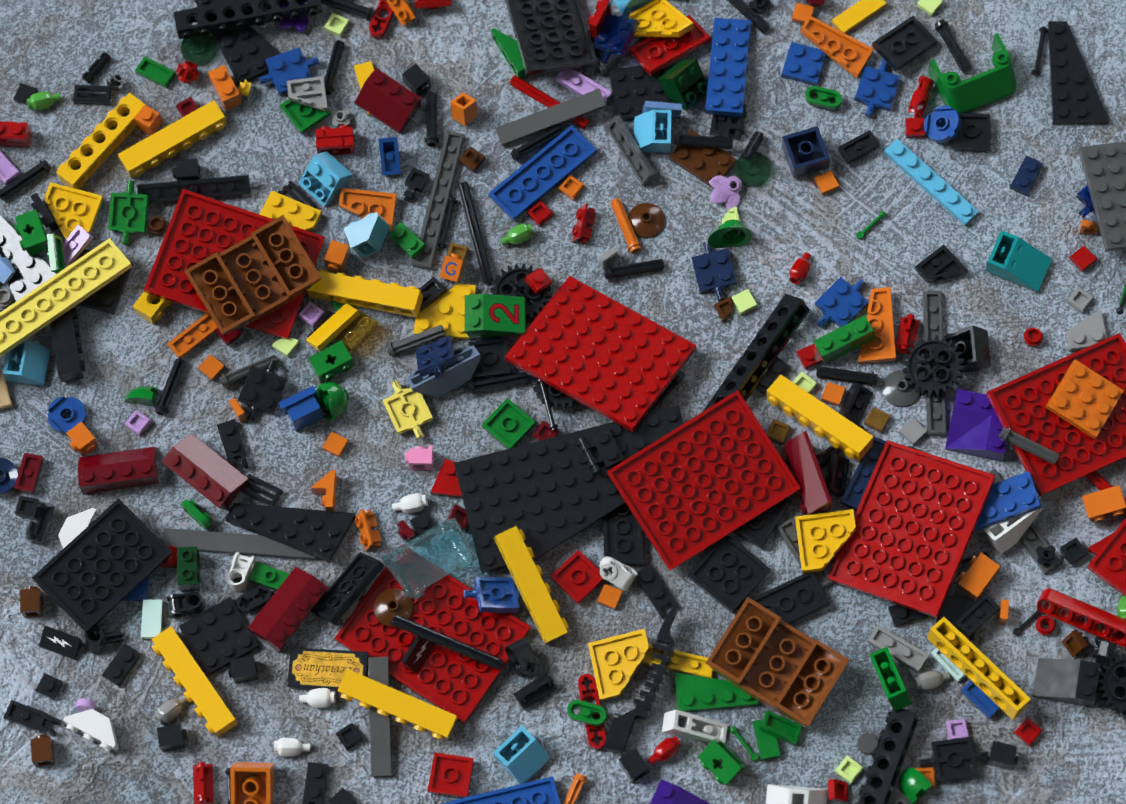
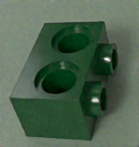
(188, 569)

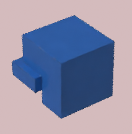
(302, 408)

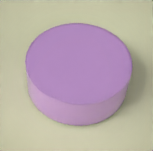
(84, 705)

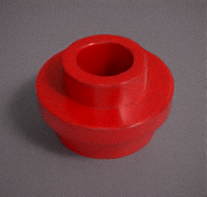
(1048, 620)

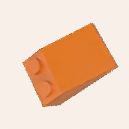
(252, 783)

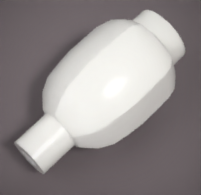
(411, 503)
(319, 698)
(290, 747)

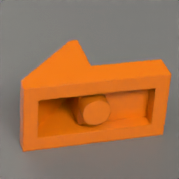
(327, 488)

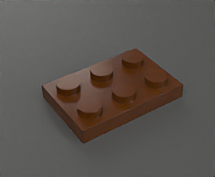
(702, 161)

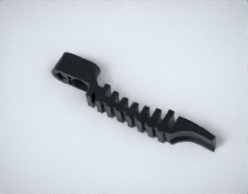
(622, 724)

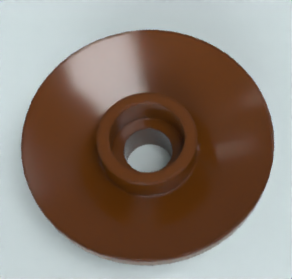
(650, 227)
(385, 614)

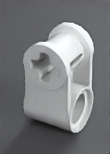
(241, 568)
(620, 574)

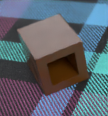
(31, 602)
(42, 751)

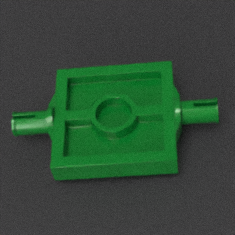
(128, 212)

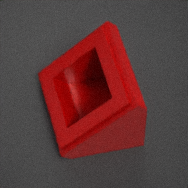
(171, 562)

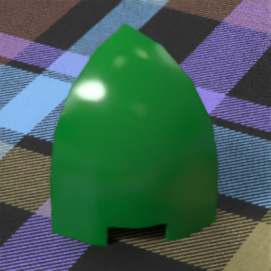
(142, 395)
(913, 784)

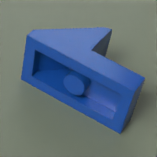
(389, 156)

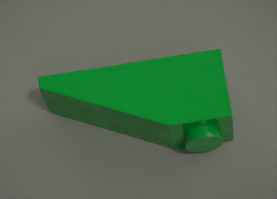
(510, 51)

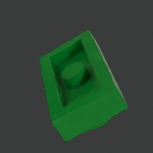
(407, 240)

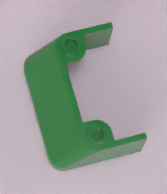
(980, 89)

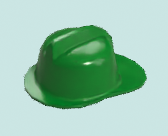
(730, 234)

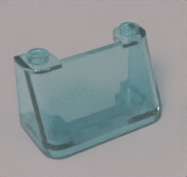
(430, 557)

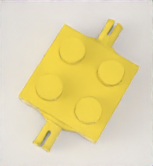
(407, 410)

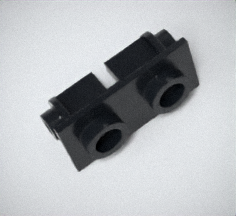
(38, 531)
(535, 691)

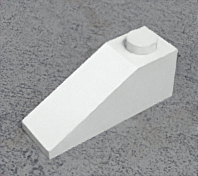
(1007, 533)
(693, 727)

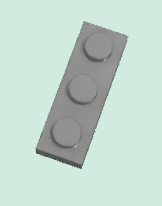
(899, 648)

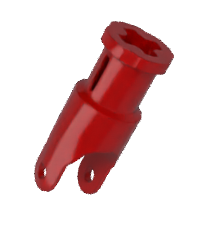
(920, 96)

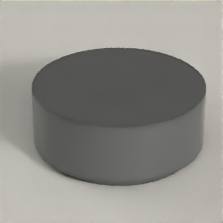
(867, 743)

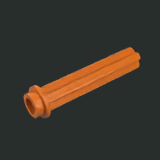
(625, 225)
(575, 789)

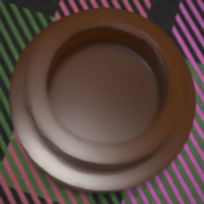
(156, 225)

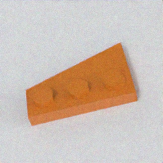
(366, 202)

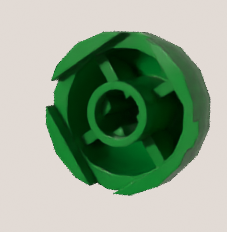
(332, 400)

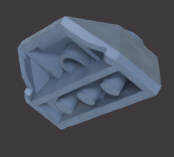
(453, 375)

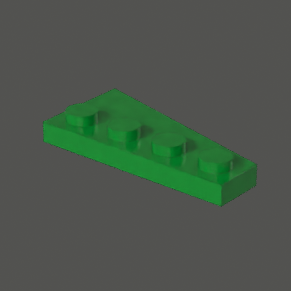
(705, 693)

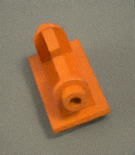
(402, 11)
(368, 537)

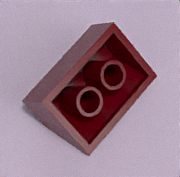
(388, 100)

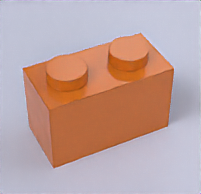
(225, 87)
(1104, 503)
(978, 576)

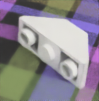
(75, 525)
(94, 728)
(795, 795)

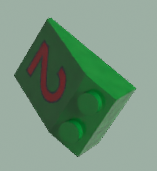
(494, 315)

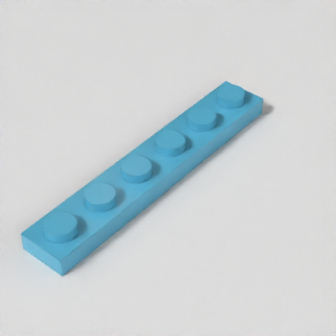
(931, 182)

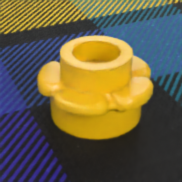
(244, 88)

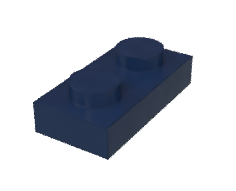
(1026, 175)

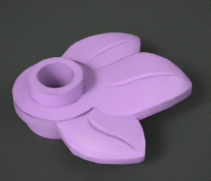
(724, 192)

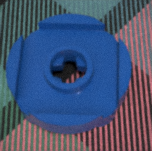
(951, 128)
(67, 405)

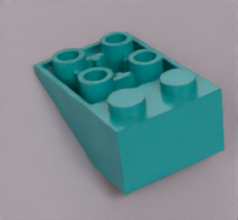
(1018, 261)

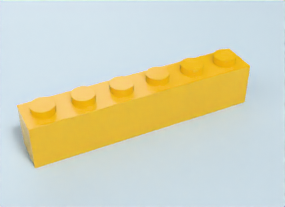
(172, 139)
(367, 293)
(820, 418)
(530, 584)
(194, 682)
(398, 704)

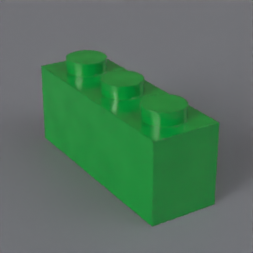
(844, 339)
(890, 679)

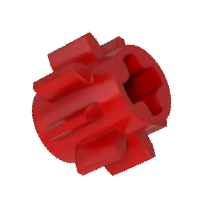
(187, 72)

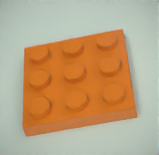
(1084, 399)

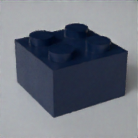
(805, 152)

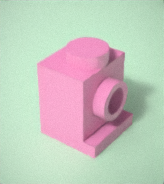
(420, 458)

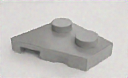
(308, 92)
(1086, 332)

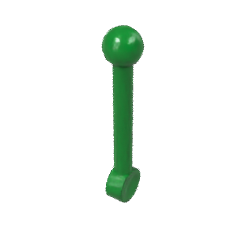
(860, 235)
(754, 756)

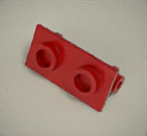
(580, 230)
(907, 334)
(203, 783)

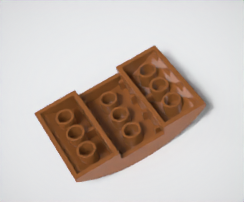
(253, 276)
(776, 663)

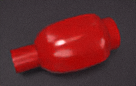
(800, 269)
(665, 750)

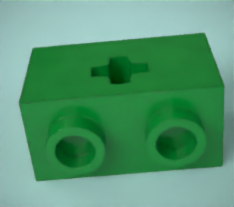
(31, 223)
(335, 353)
(731, 764)

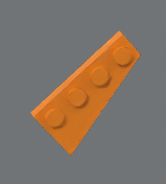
(839, 46)
(881, 320)

